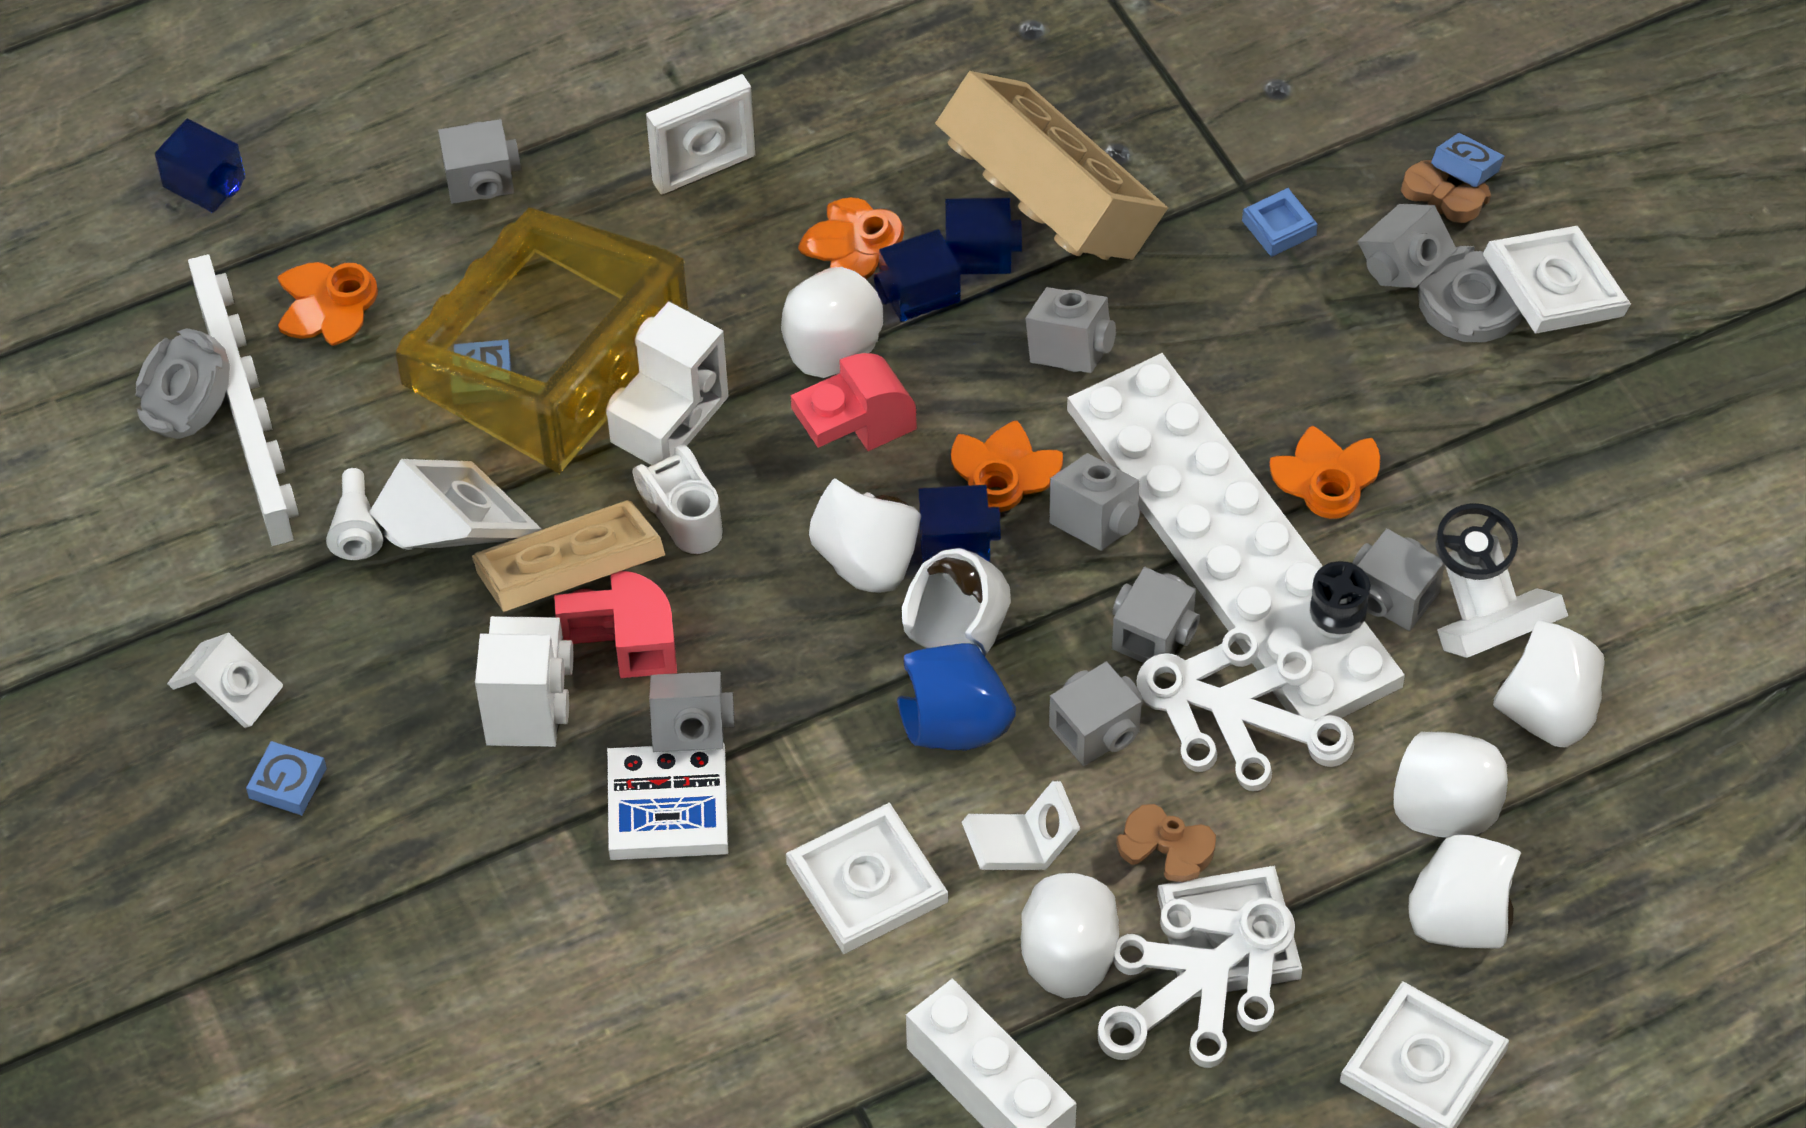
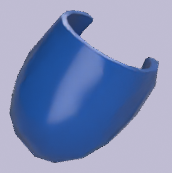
(956, 700)

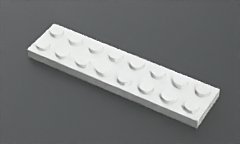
(1229, 535)

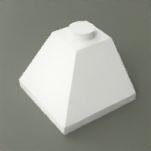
(446, 506)

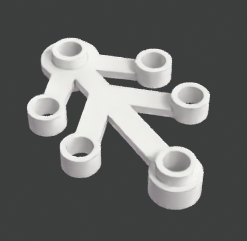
(1236, 705)
(1202, 971)

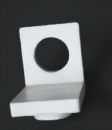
(229, 677)
(1022, 839)

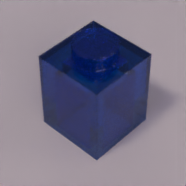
(200, 165)
(982, 234)
(918, 275)
(956, 520)

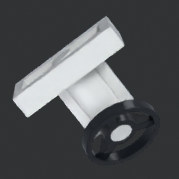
(1484, 588)

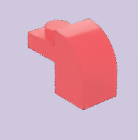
(859, 400)
(631, 614)

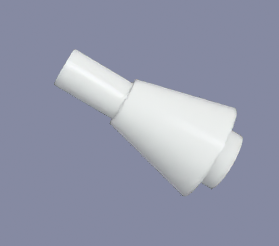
(353, 530)

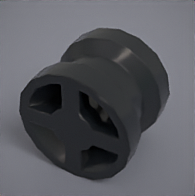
(1337, 582)

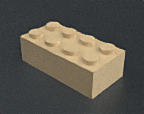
(1050, 167)

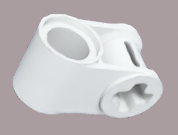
(682, 500)

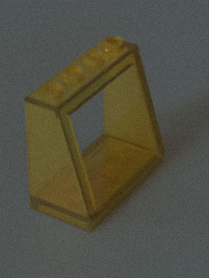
(563, 414)

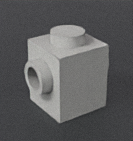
(478, 161)
(1406, 245)
(1069, 330)
(1094, 501)
(1401, 578)
(1154, 616)
(689, 711)
(1096, 713)

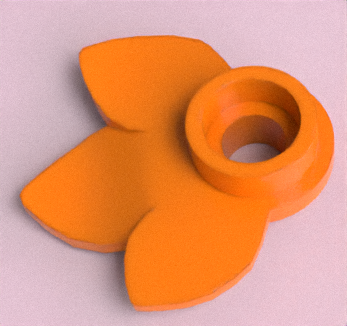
(850, 237)
(323, 300)
(1006, 463)
(1325, 468)

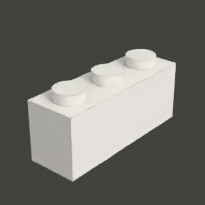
(984, 1064)

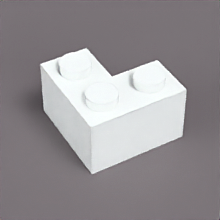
(676, 385)
(523, 680)

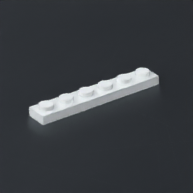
(249, 415)

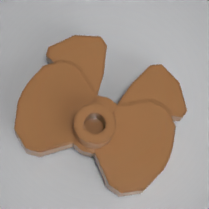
(1430, 184)
(1187, 848)

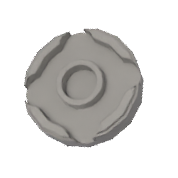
(1467, 299)
(182, 384)

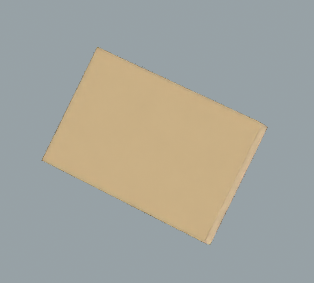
(567, 555)

